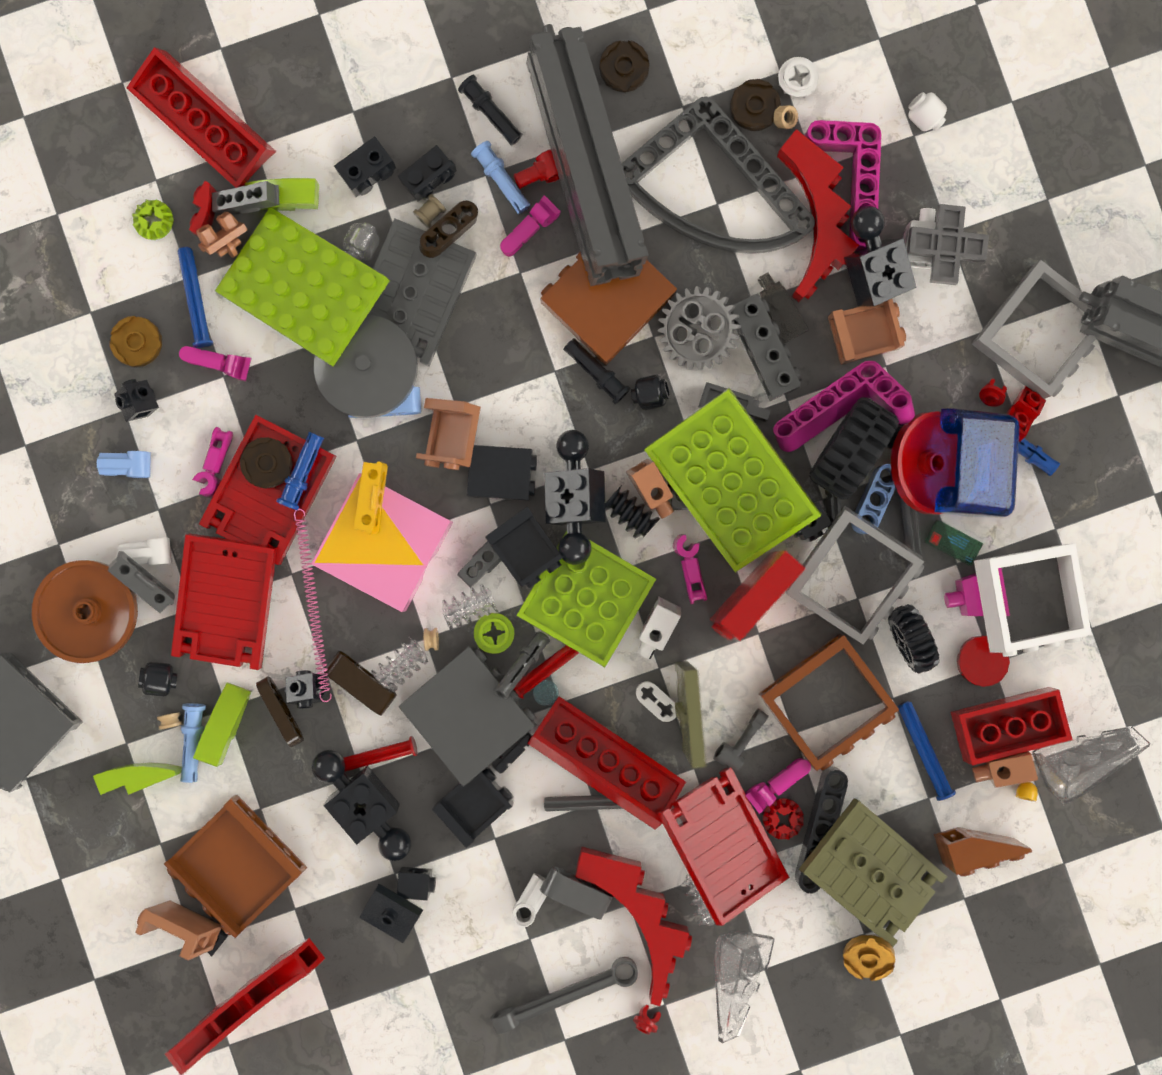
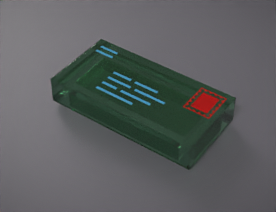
(953, 542)

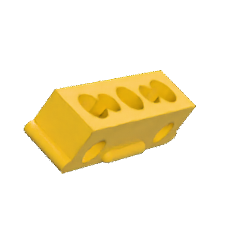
(370, 497)

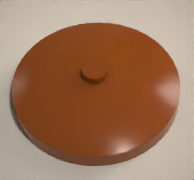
(83, 612)

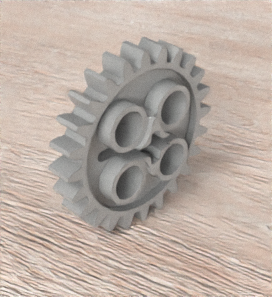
(709, 307)

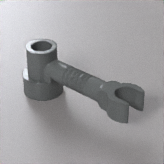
(731, 755)

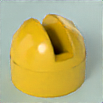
(1027, 791)

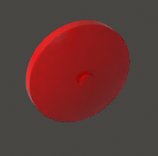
(923, 461)

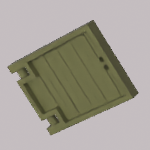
(689, 713)
(872, 871)

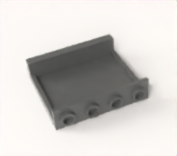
(465, 717)
(30, 722)

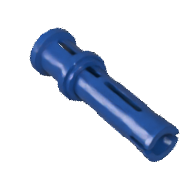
(297, 481)

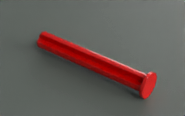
(544, 670)
(381, 754)

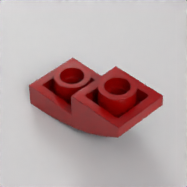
(202, 201)
(1026, 409)

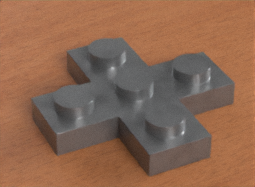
(947, 244)

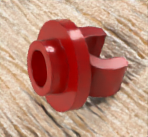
(992, 395)
(644, 1023)

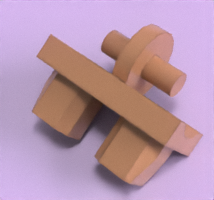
(224, 240)

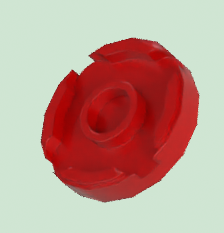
(980, 665)

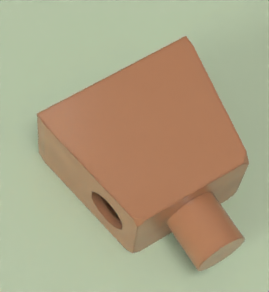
(645, 478)
(1016, 770)

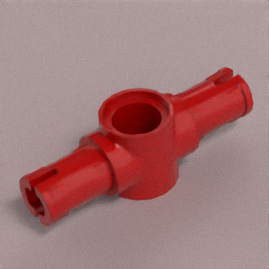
(542, 170)

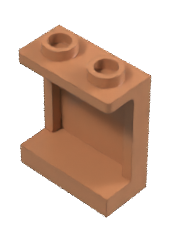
(867, 331)
(450, 433)
(196, 930)

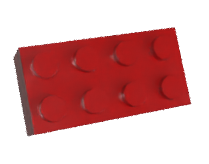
(1011, 725)

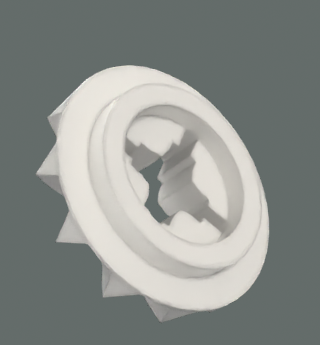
(804, 68)

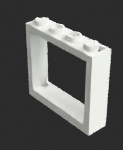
(994, 607)

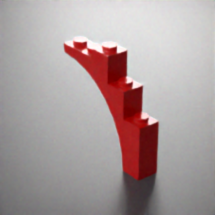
(818, 177)
(664, 938)
(243, 1004)

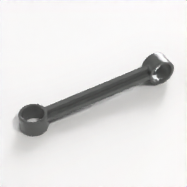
(511, 1017)

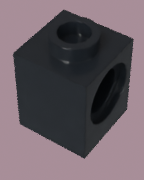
(415, 883)

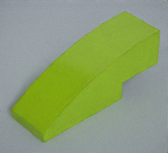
(294, 193)
(222, 725)
(135, 776)

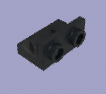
(428, 173)

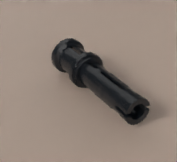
(483, 102)
(605, 379)

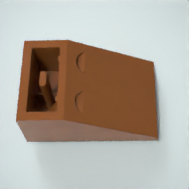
(969, 850)

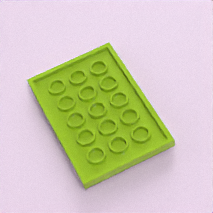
(302, 286)
(732, 480)

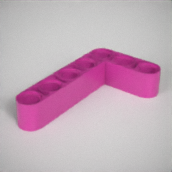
(861, 150)
(837, 400)

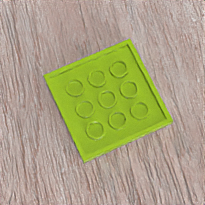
(588, 603)

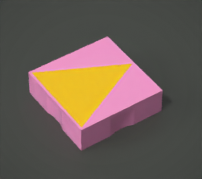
(392, 560)

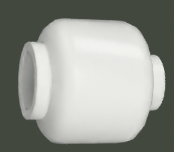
(927, 112)

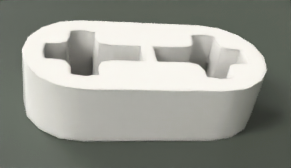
(652, 706)

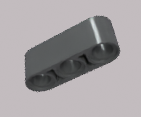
(576, 893)

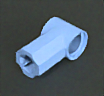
(132, 464)

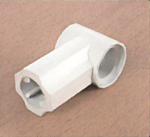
(151, 552)
(532, 899)

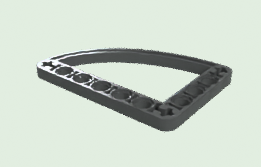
(739, 160)

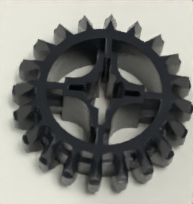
(913, 638)

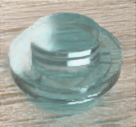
(546, 693)

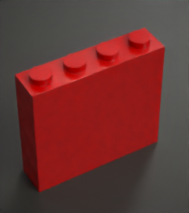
(756, 595)

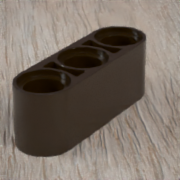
(359, 683)

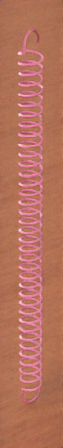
(312, 597)

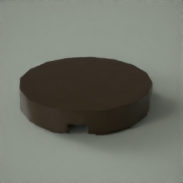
(624, 66)
(754, 104)
(266, 462)

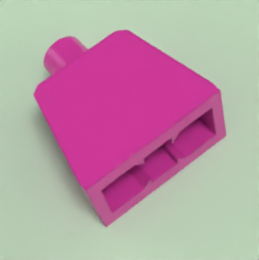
(968, 596)

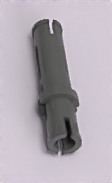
(527, 657)

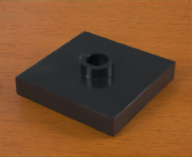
(391, 913)

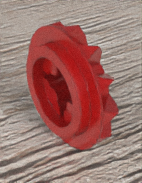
(784, 807)

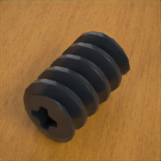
(630, 513)

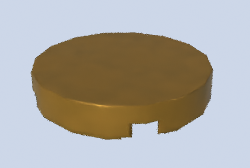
(135, 341)
(869, 957)

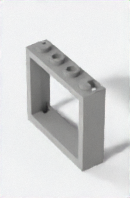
(985, 344)
(822, 548)

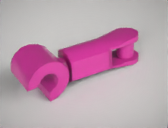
(542, 213)
(230, 365)
(214, 462)
(690, 568)
(763, 795)

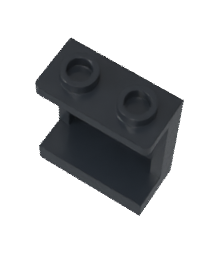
(501, 473)
(524, 548)
(473, 807)

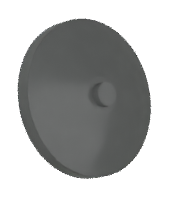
(372, 372)

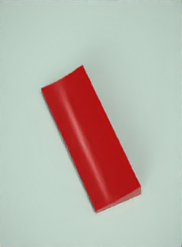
(199, 118)
(606, 762)

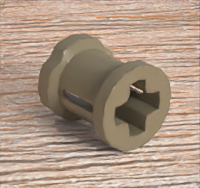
(429, 211)

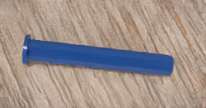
(194, 298)
(926, 751)

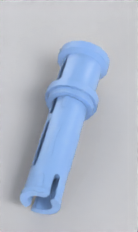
(495, 168)
(191, 729)

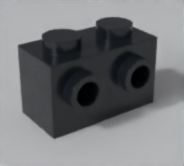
(365, 167)

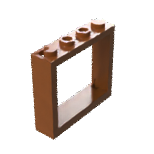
(804, 668)

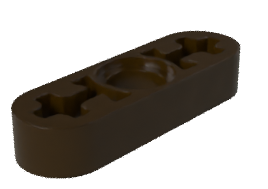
(445, 239)
(279, 711)

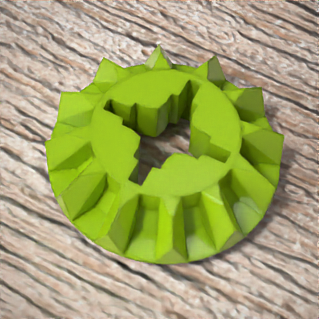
(157, 229)
(486, 642)

